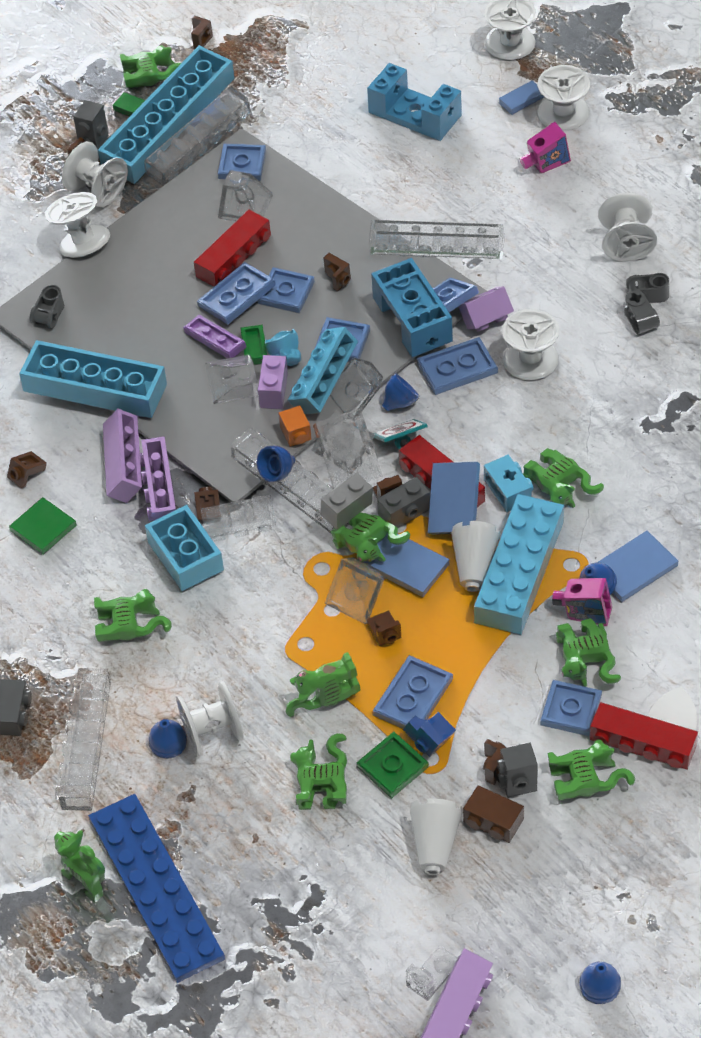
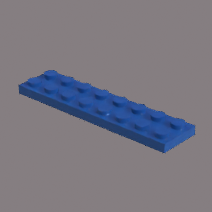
(156, 888)

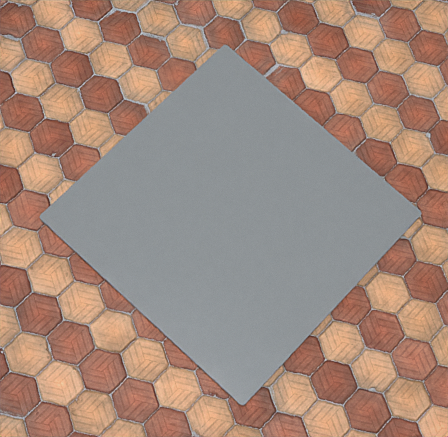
(144, 290)

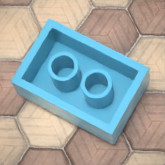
(184, 547)

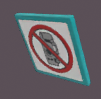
(400, 432)

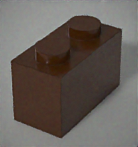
(493, 814)

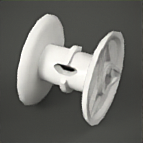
(510, 36)
(563, 93)
(84, 169)
(628, 234)
(81, 236)
(530, 344)
(196, 720)

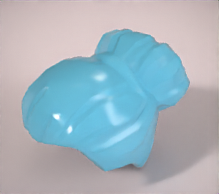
(285, 344)

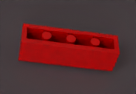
(232, 248)
(418, 459)
(644, 736)

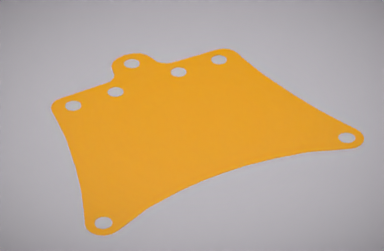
(432, 629)

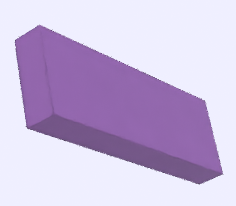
(214, 337)

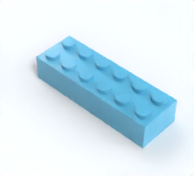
(93, 378)
(519, 564)

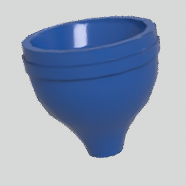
(399, 393)
(274, 463)
(600, 570)
(167, 739)
(600, 983)

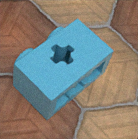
(506, 481)

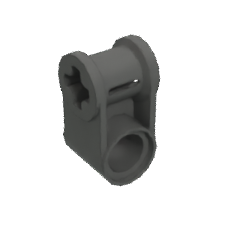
(652, 285)
(48, 306)
(640, 312)

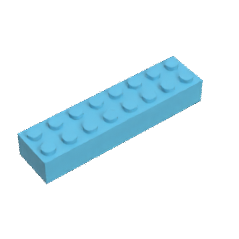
(168, 109)

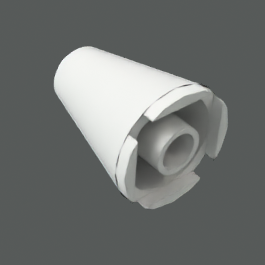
(474, 552)
(434, 832)

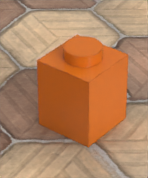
(295, 426)

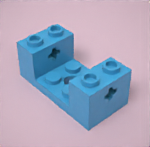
(394, 101)
(415, 304)

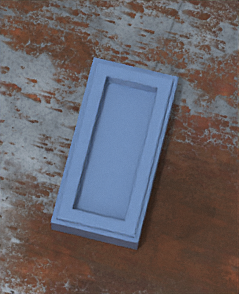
(521, 97)

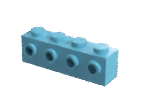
(323, 370)

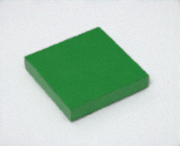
(42, 525)
(392, 764)

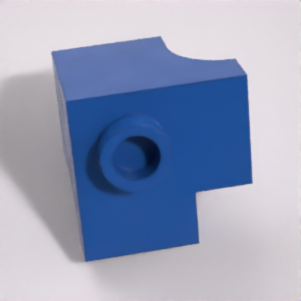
(429, 733)

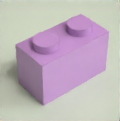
(486, 308)
(272, 382)

